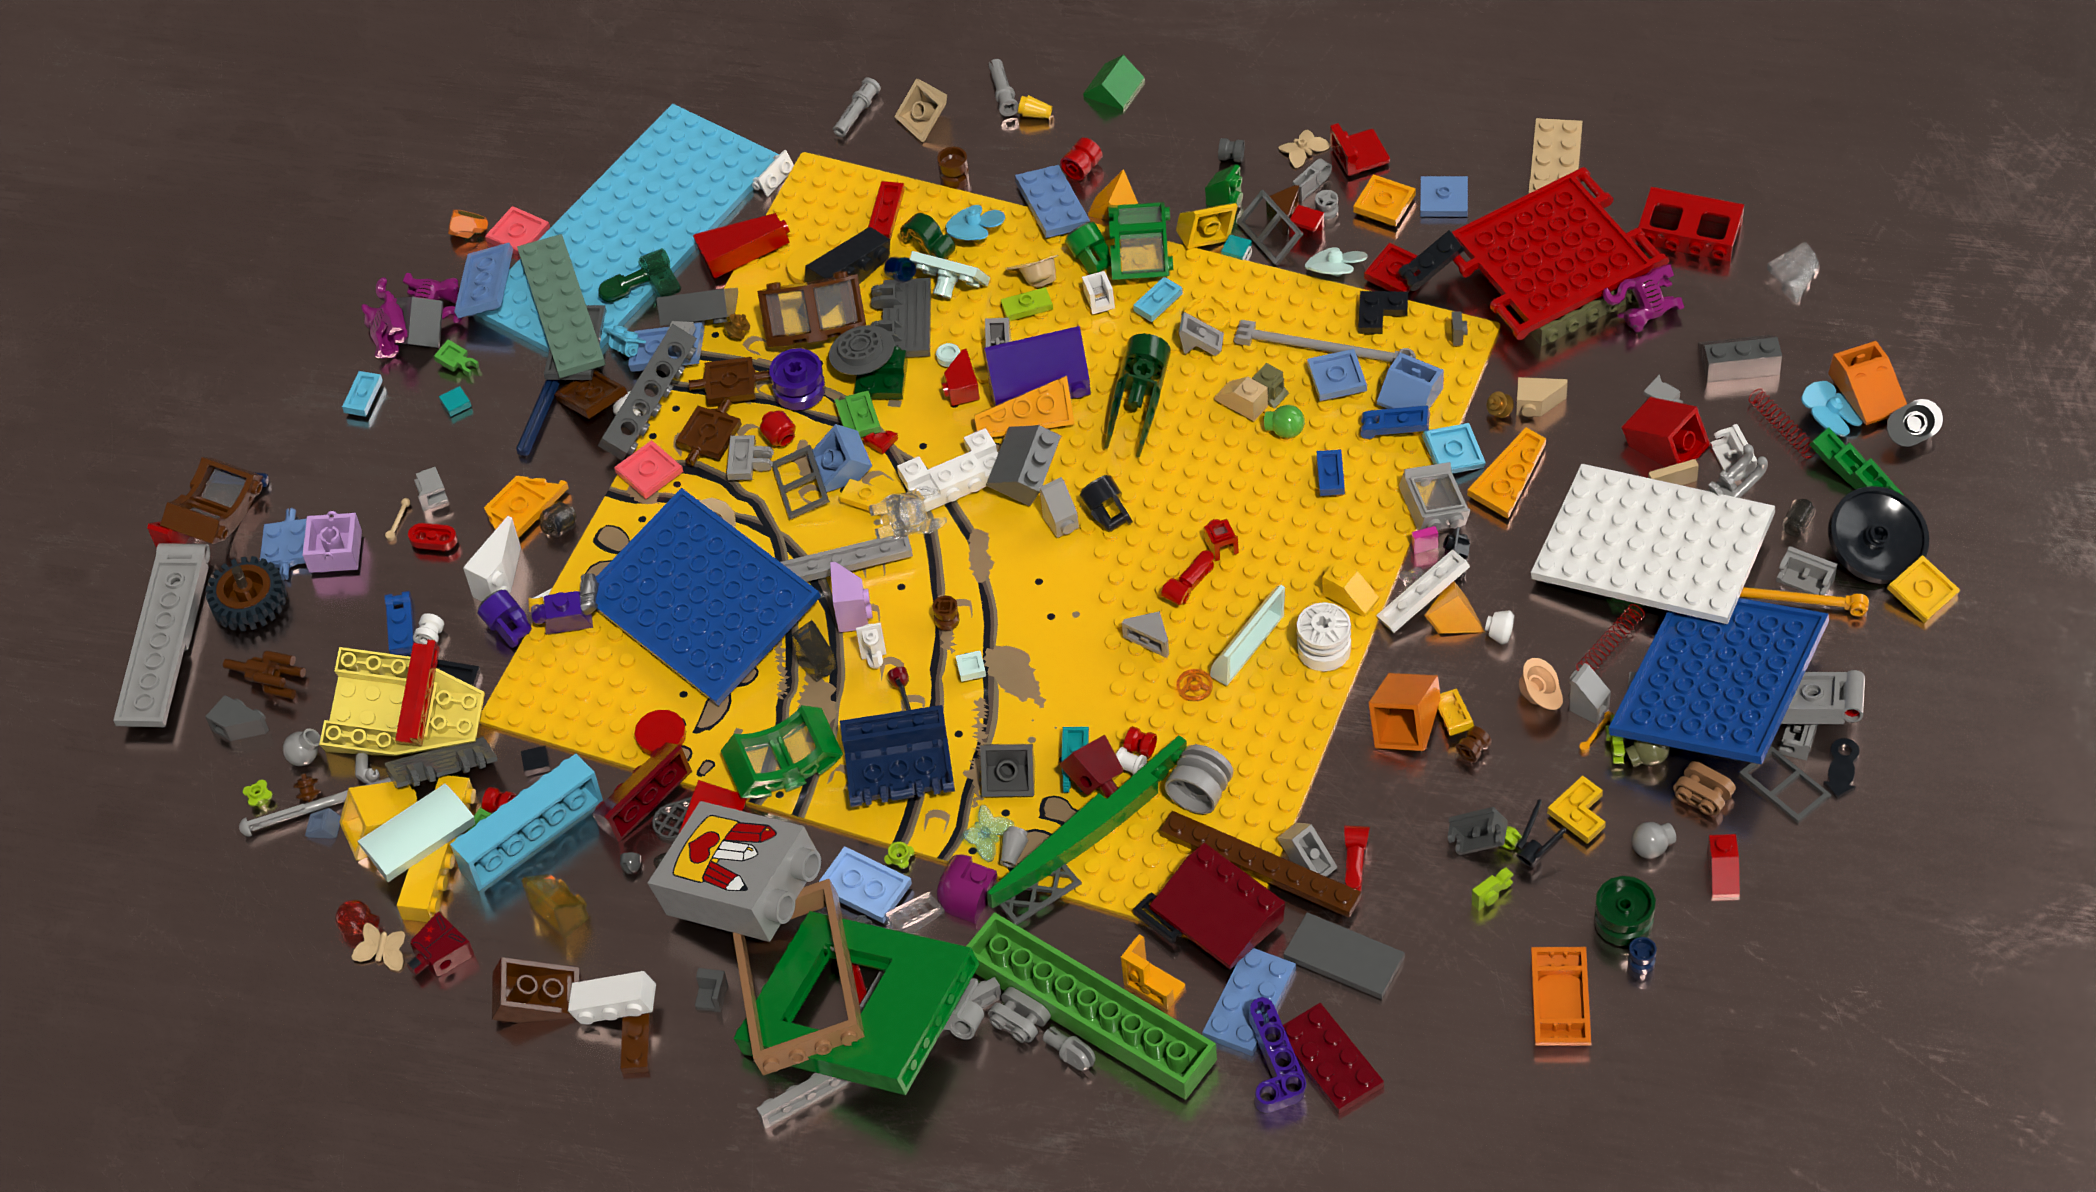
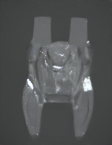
(906, 514)

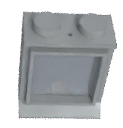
(1434, 497)

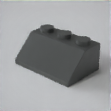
(698, 306)
(1740, 358)
(1023, 462)

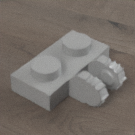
(742, 460)

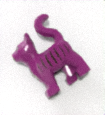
(434, 290)
(1649, 297)
(385, 323)

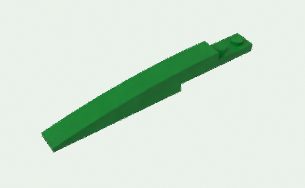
(1088, 825)

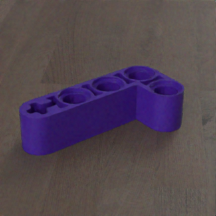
(1273, 1051)

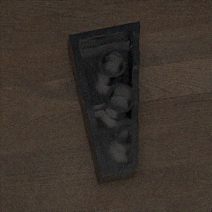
(857, 256)

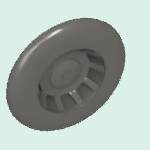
(861, 350)

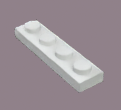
(1423, 591)

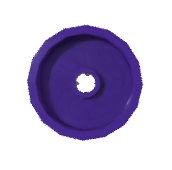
(797, 379)

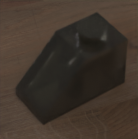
(813, 651)

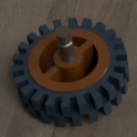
(246, 593)

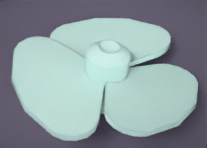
(1333, 261)

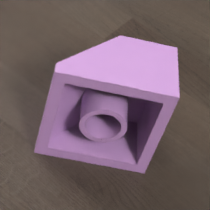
(849, 599)

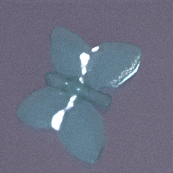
(985, 832)

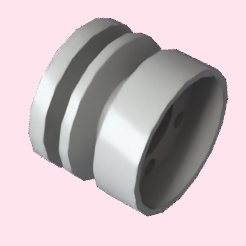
(1199, 779)

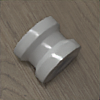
(1327, 202)

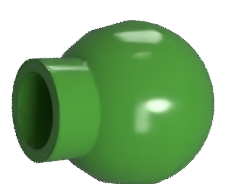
(1285, 421)

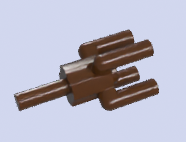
(268, 671)

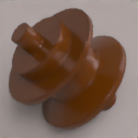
(306, 788)

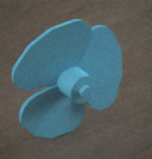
(969, 224)
(1827, 407)

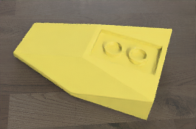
(370, 704)

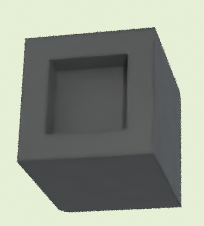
(711, 990)

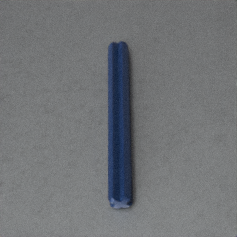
(537, 417)

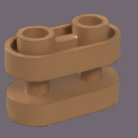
(1704, 788)

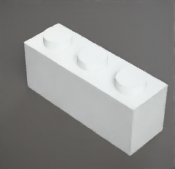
(612, 997)

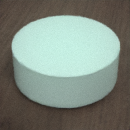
(947, 353)

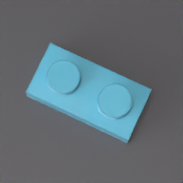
(1158, 299)
(362, 393)

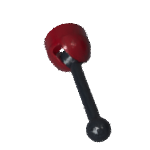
(899, 679)

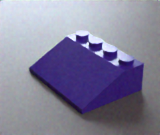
(1035, 361)

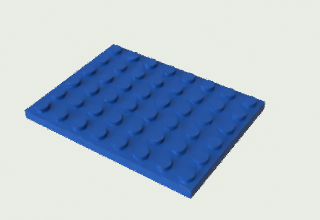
(701, 596)
(1720, 683)

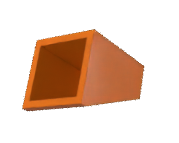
(1404, 711)

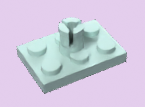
(948, 273)

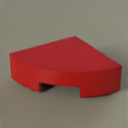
(881, 441)

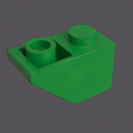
(1225, 187)

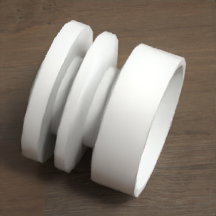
(1324, 636)

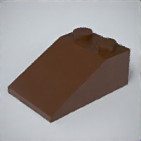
(531, 990)

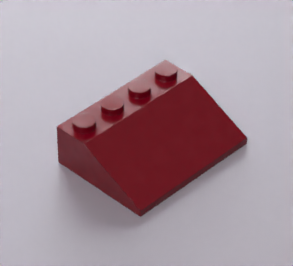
(1218, 906)

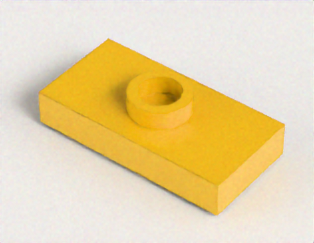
(862, 494)
(1454, 712)

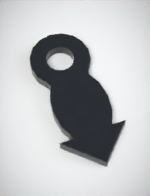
(1842, 768)

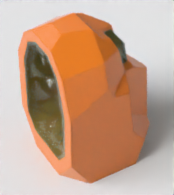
(466, 224)

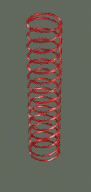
(1780, 421)
(1606, 640)

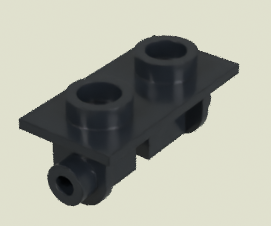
(1459, 544)

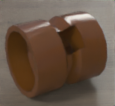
(953, 167)

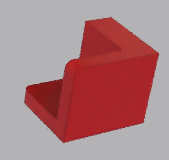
(1307, 219)

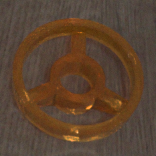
(1193, 677)

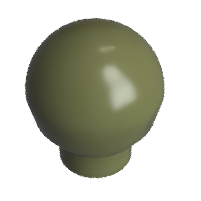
(1647, 753)

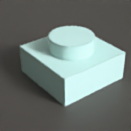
(970, 666)

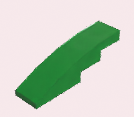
(1850, 463)

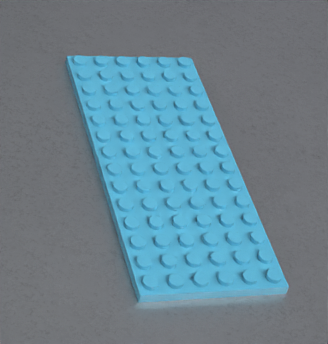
(655, 196)

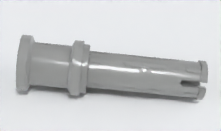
(1004, 93)
(860, 100)

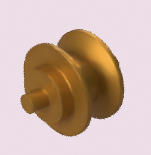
(736, 326)
(1500, 404)

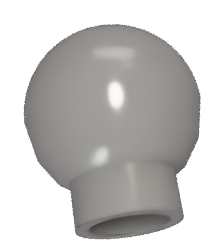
(301, 747)
(1652, 839)

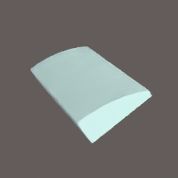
(1249, 637)
(417, 832)

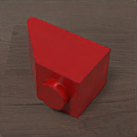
(960, 380)
(1723, 865)

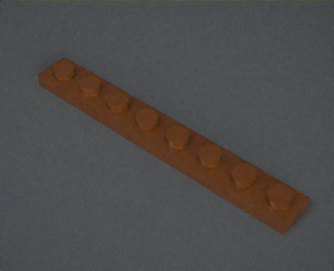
(1263, 864)

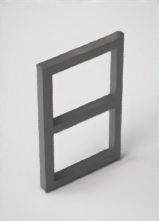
(1259, 240)
(785, 488)
(1772, 795)

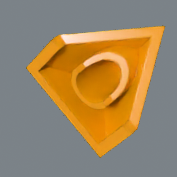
(1115, 193)
(1453, 612)

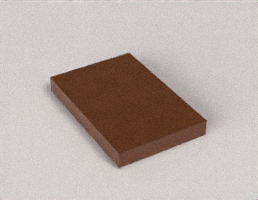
(590, 396)

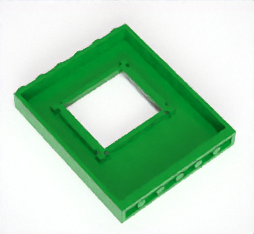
(900, 1018)

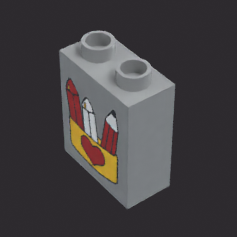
(735, 871)

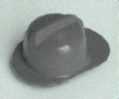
(1914, 422)

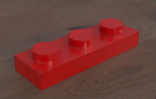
(887, 207)

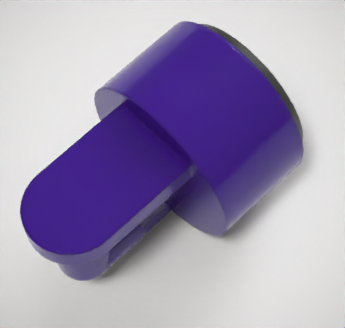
(498, 611)

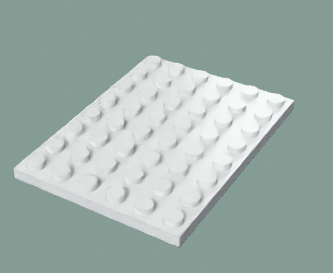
(1654, 543)

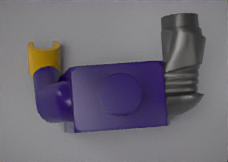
(567, 610)

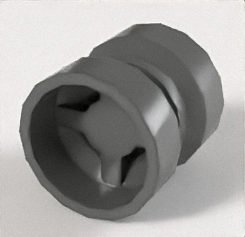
(1231, 150)

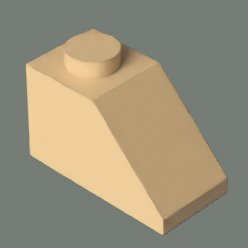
(1539, 395)
(1244, 397)

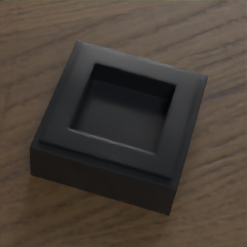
(535, 760)

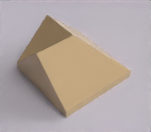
(921, 109)

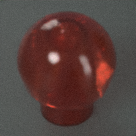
(353, 916)

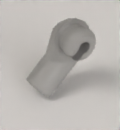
(362, 770)

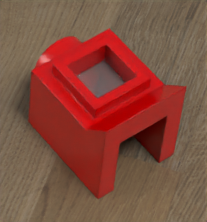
(1220, 534)

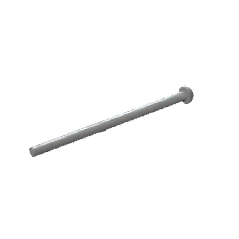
(247, 826)

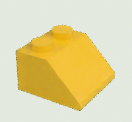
(1206, 225)

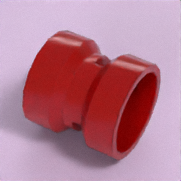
(1140, 742)
(494, 799)

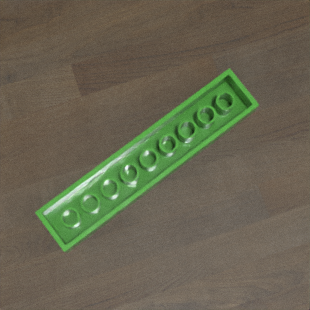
(1094, 1006)

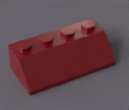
(642, 791)

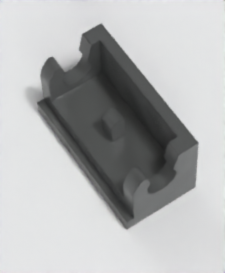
(1477, 830)

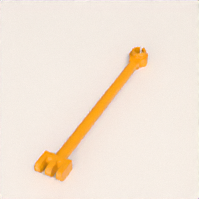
(1855, 603)

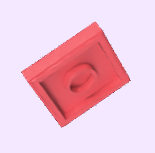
(517, 229)
(648, 469)

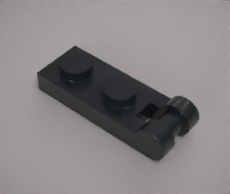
(1431, 260)

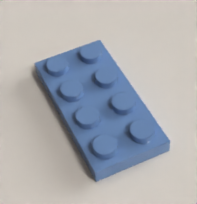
(1051, 200)
(483, 280)
(1253, 977)

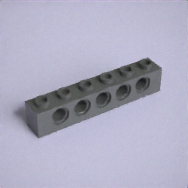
(614, 440)

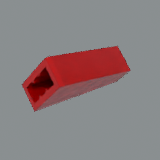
(741, 242)

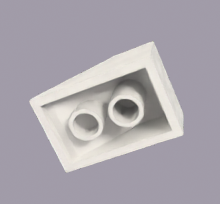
(495, 562)

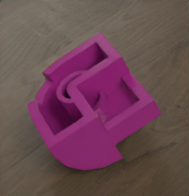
(965, 887)

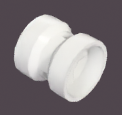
(429, 628)

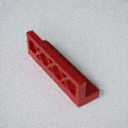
(417, 693)

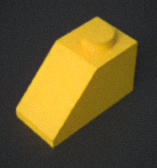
(1348, 588)

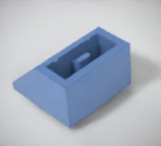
(1410, 383)

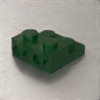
(888, 380)

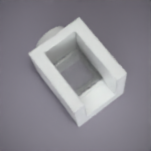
(1098, 292)

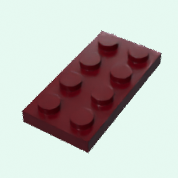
(1331, 1059)

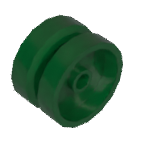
(1624, 910)

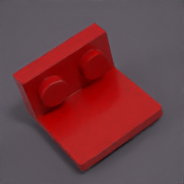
(1357, 151)

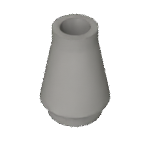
(1012, 845)

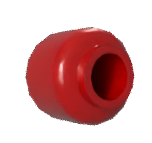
(777, 428)

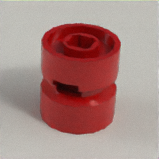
(1081, 159)

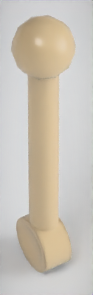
(390, 535)

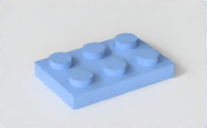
(866, 884)

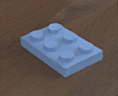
(653, 338)

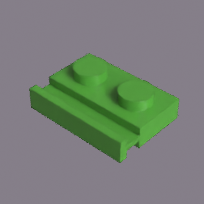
(858, 413)

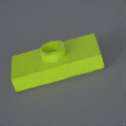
(1027, 304)

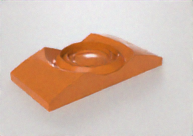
(1560, 996)

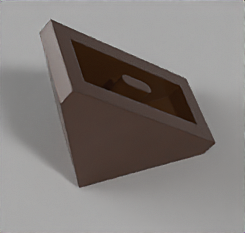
(1287, 201)

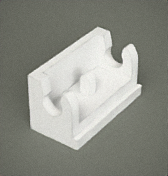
(1730, 450)

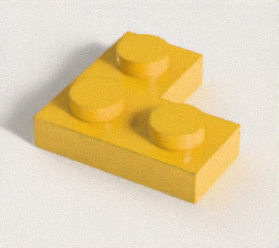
(1573, 809)

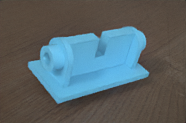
(623, 340)

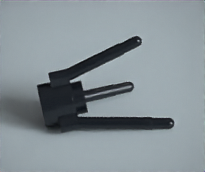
(1532, 851)

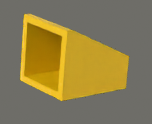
(371, 807)

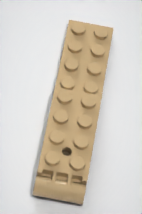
(1554, 150)

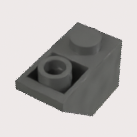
(235, 720)

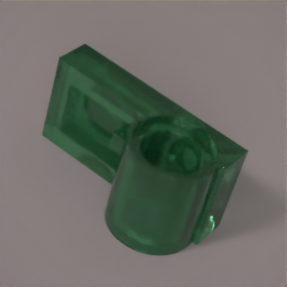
(659, 273)

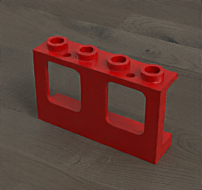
(1692, 210)

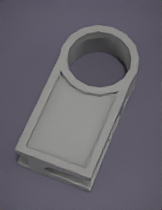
(1313, 177)

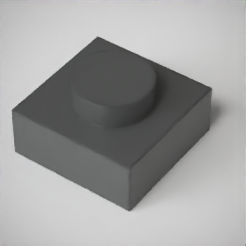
(1458, 328)

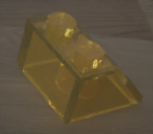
(555, 903)

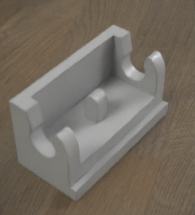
(1806, 572)
(1798, 740)

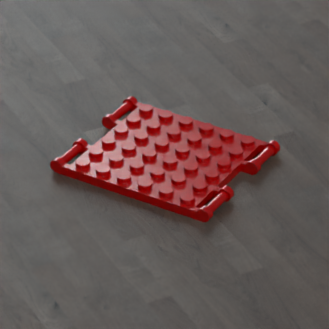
(1553, 251)

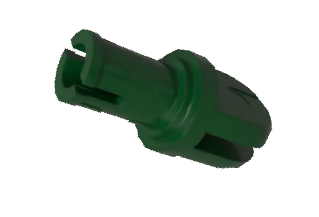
(620, 285)

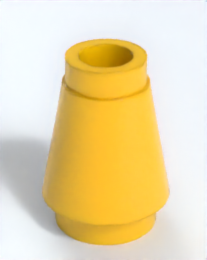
(1034, 108)

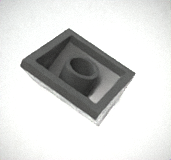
(422, 321)
(1007, 770)

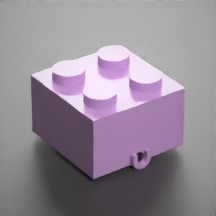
(332, 542)

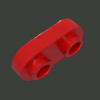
(435, 536)

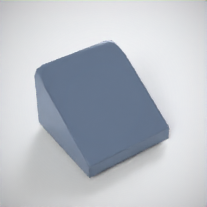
(323, 824)

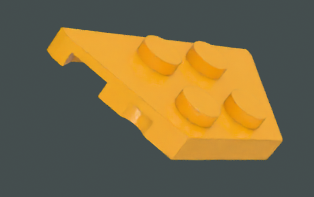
(523, 501)

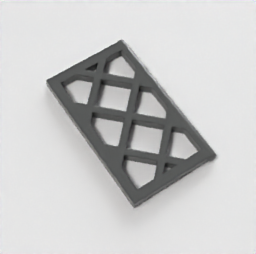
(1036, 907)

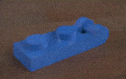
(1395, 421)
(400, 623)

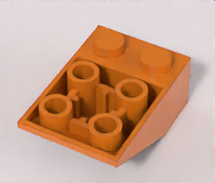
(1867, 381)

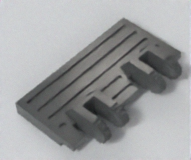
(906, 313)
(440, 763)

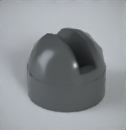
(630, 862)

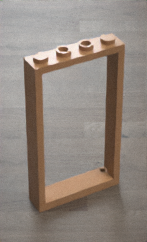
(822, 1041)

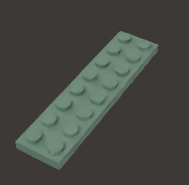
(561, 306)

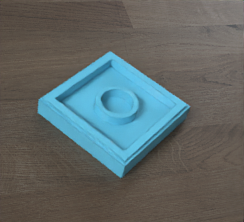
(1454, 445)

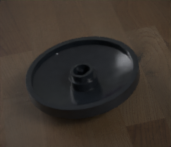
(1877, 533)

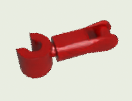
(1180, 590)
(1355, 842)

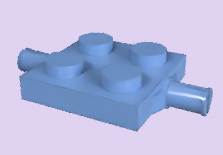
(284, 543)

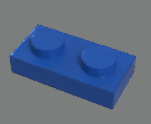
(1330, 472)

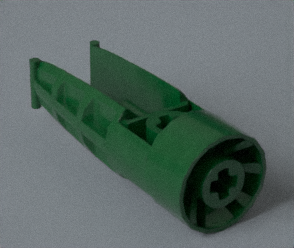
(1145, 361)

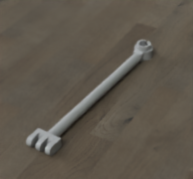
(1247, 332)

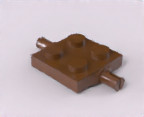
(730, 380)
(708, 432)

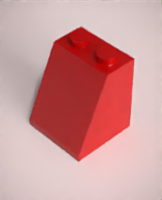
(1666, 432)

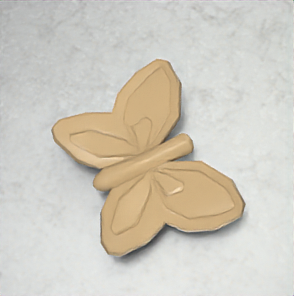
(1305, 143)
(384, 945)

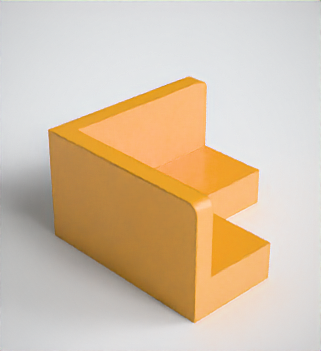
(1147, 978)

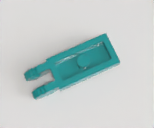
(1072, 740)

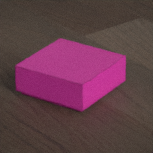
(1424, 540)

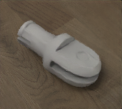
(1070, 1049)

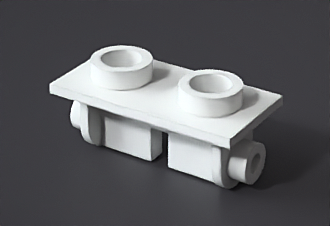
(774, 174)
(871, 644)

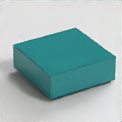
(1236, 247)
(455, 401)

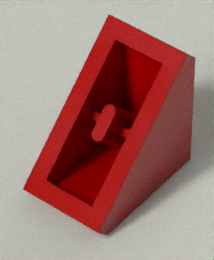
(165, 535)

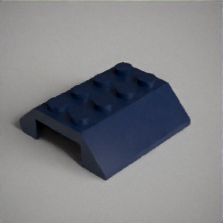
(897, 755)

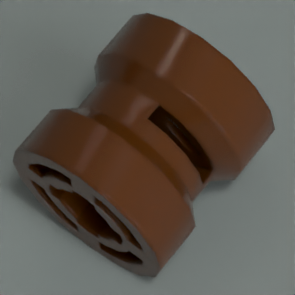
(946, 613)
(1475, 742)

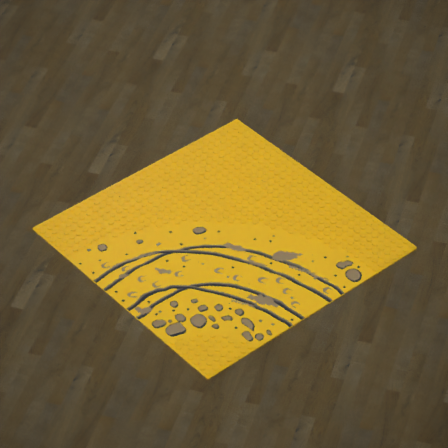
(1030, 601)

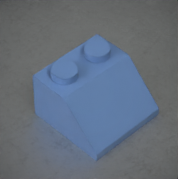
(841, 457)

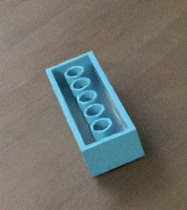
(526, 822)

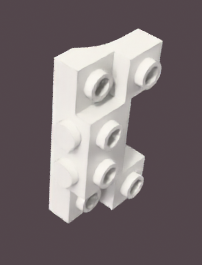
(957, 476)

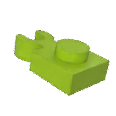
(1617, 745)
(1488, 891)

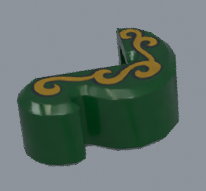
(928, 235)

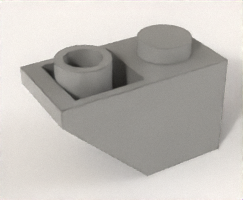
(1588, 694)

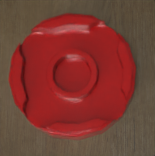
(658, 728)

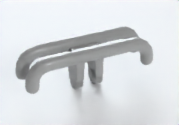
(1726, 485)

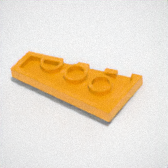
(1042, 406)
(1508, 474)

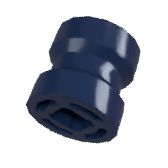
(1642, 955)

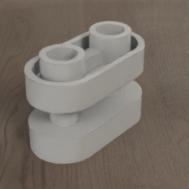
(1018, 1015)

